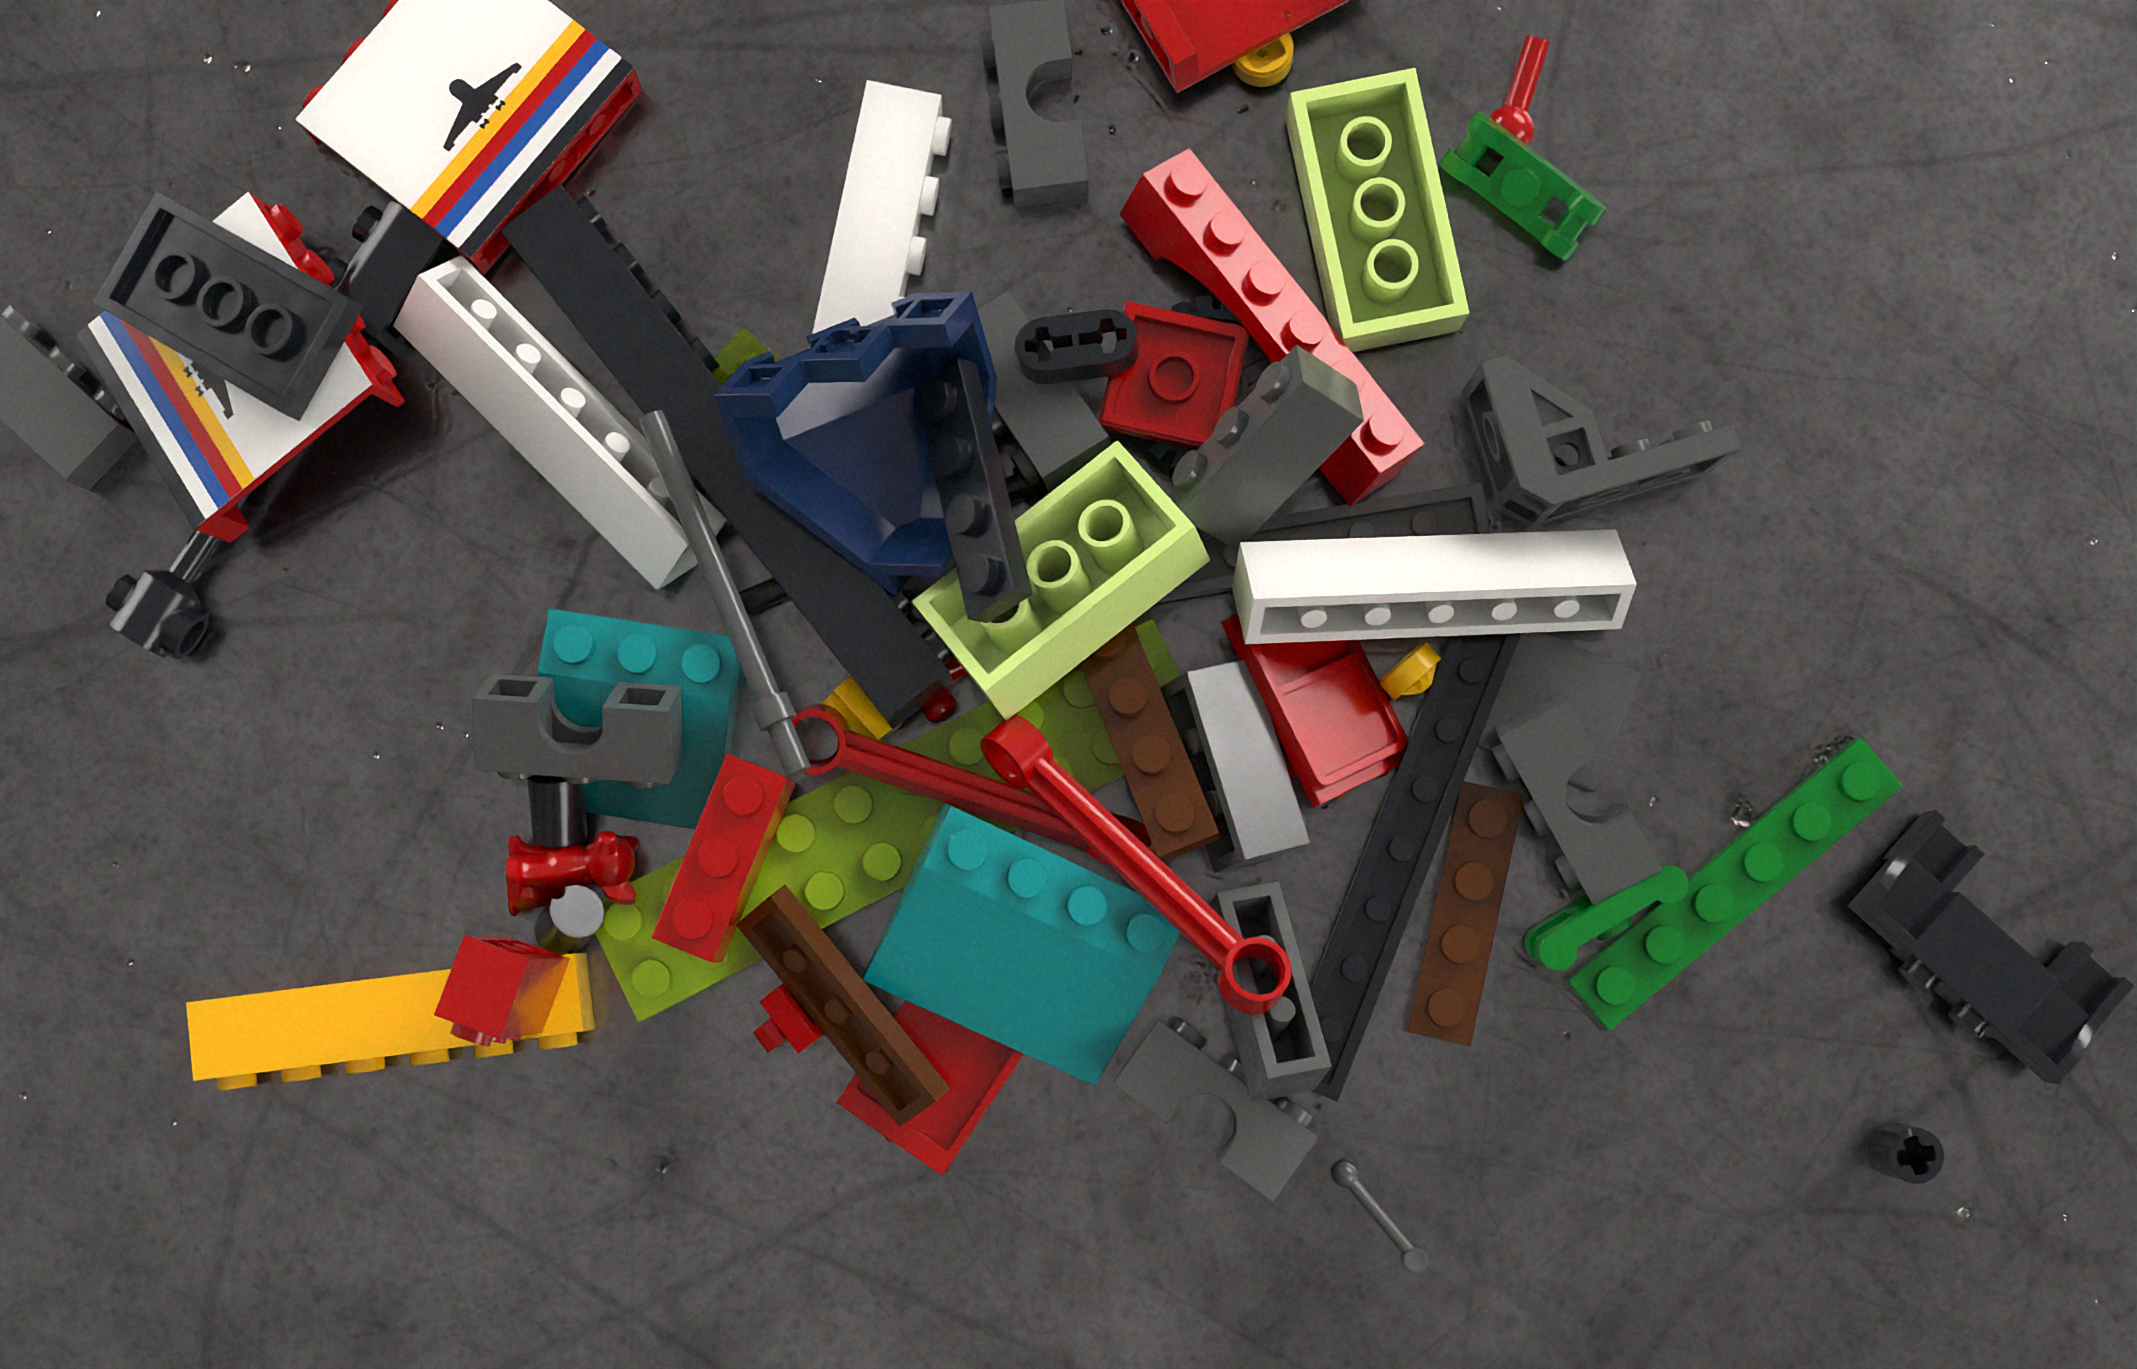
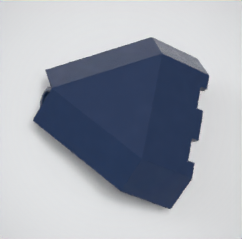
(843, 436)

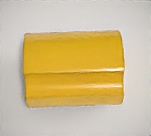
(859, 711)

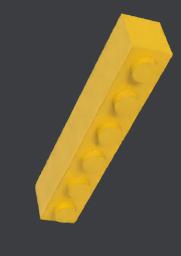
(355, 1026)

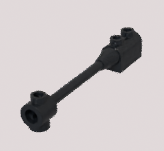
(393, 251)

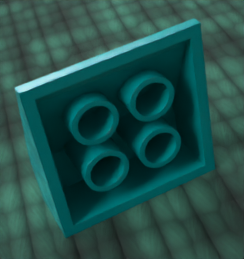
(596, 652)

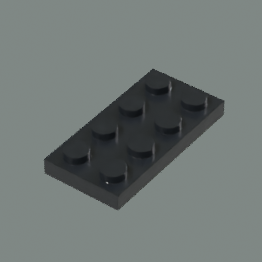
(228, 305)

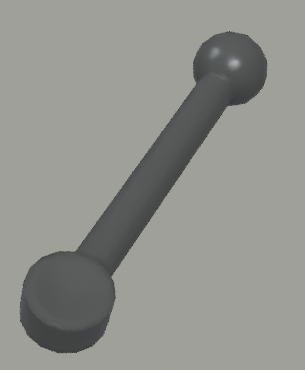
(1414, 1257)

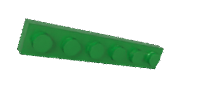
(1734, 883)

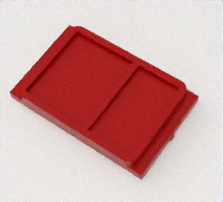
(1324, 710)
(969, 1065)

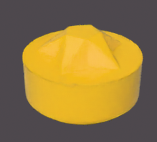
(1266, 64)
(1412, 673)

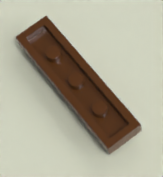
(1149, 746)
(1464, 913)
(843, 1006)

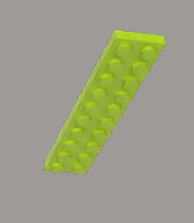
(858, 838)

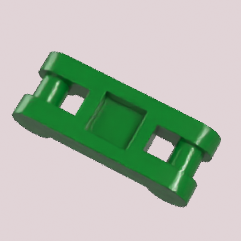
(1522, 185)
(1557, 938)

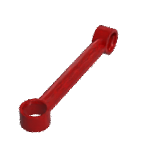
(1026, 760)
(947, 782)

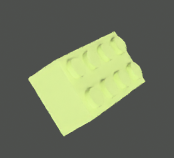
(1376, 210)
(1095, 563)

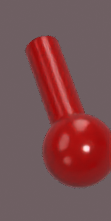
(1514, 113)

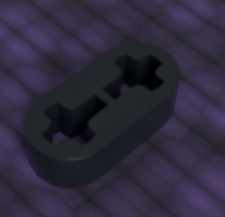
(1077, 346)

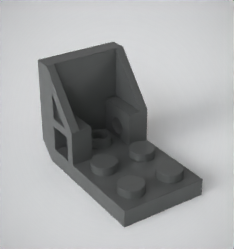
(1531, 423)

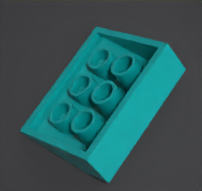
(1021, 946)

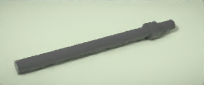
(772, 708)

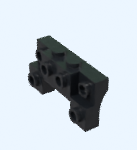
(1975, 964)

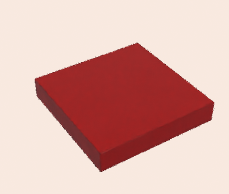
(1179, 381)

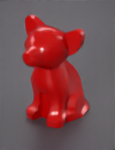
(542, 872)

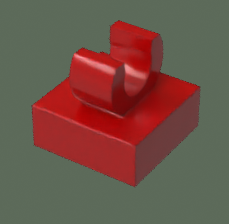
(787, 1022)

